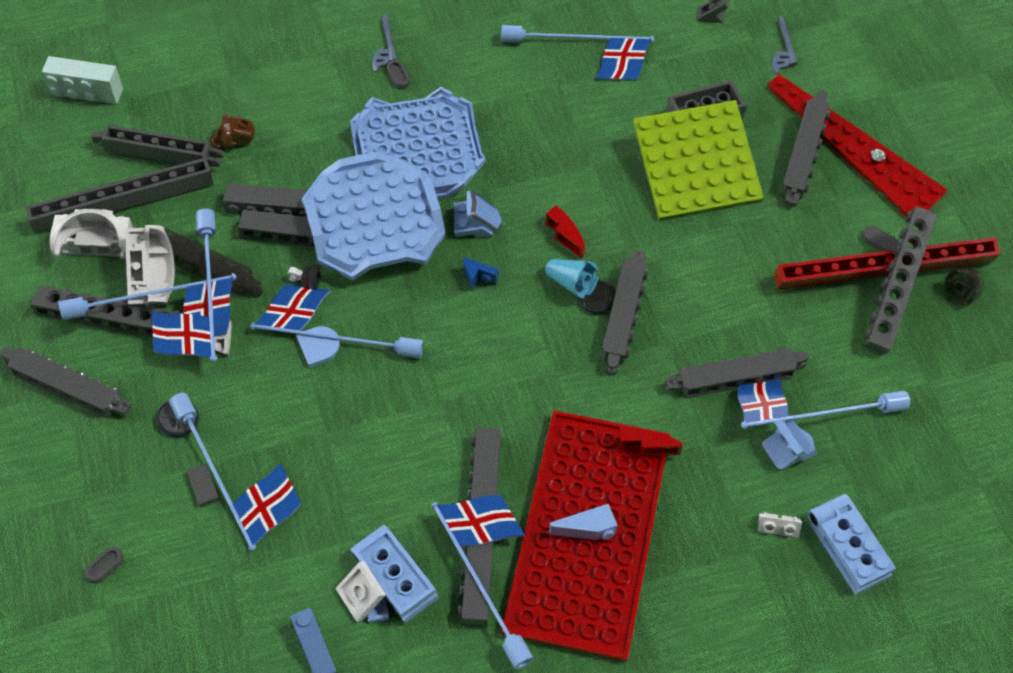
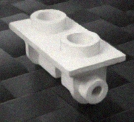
(780, 526)

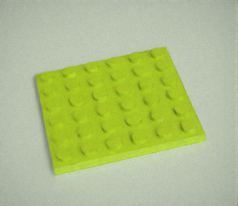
(697, 159)

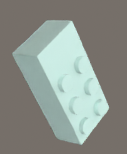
(82, 80)

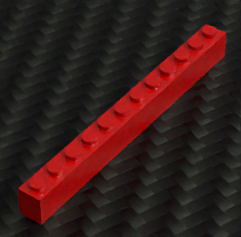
(876, 263)

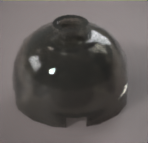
(964, 286)

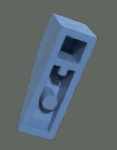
(312, 642)

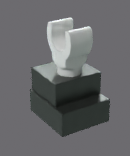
(310, 276)

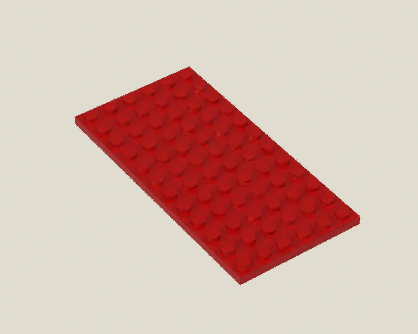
(582, 589)

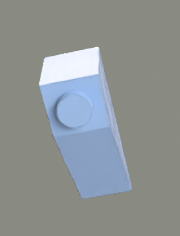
(590, 524)

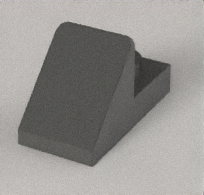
(713, 11)

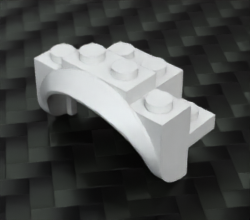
(96, 233)
(149, 264)

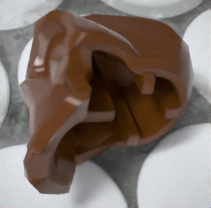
(233, 132)

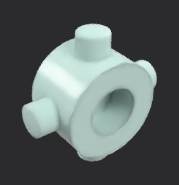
(878, 155)

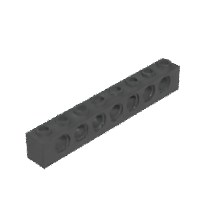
(924, 221)
(46, 304)

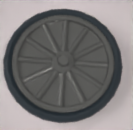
(169, 424)

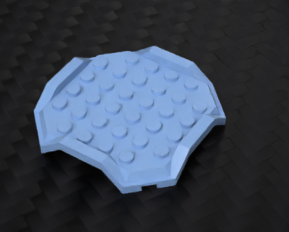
(425, 133)
(372, 214)

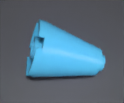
(573, 275)

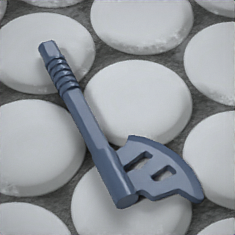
(390, 51)
(789, 55)

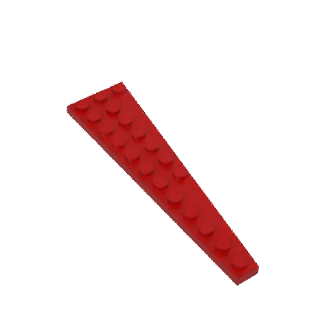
(893, 176)

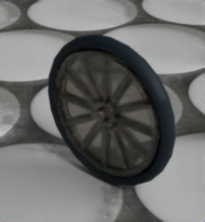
(600, 299)

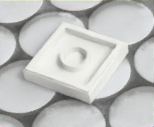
(360, 591)

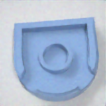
(318, 349)

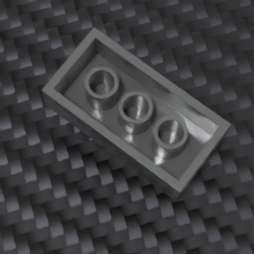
(706, 96)

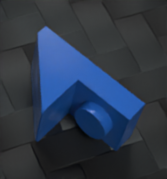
(474, 270)

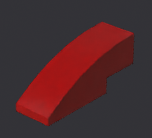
(565, 231)
(648, 441)

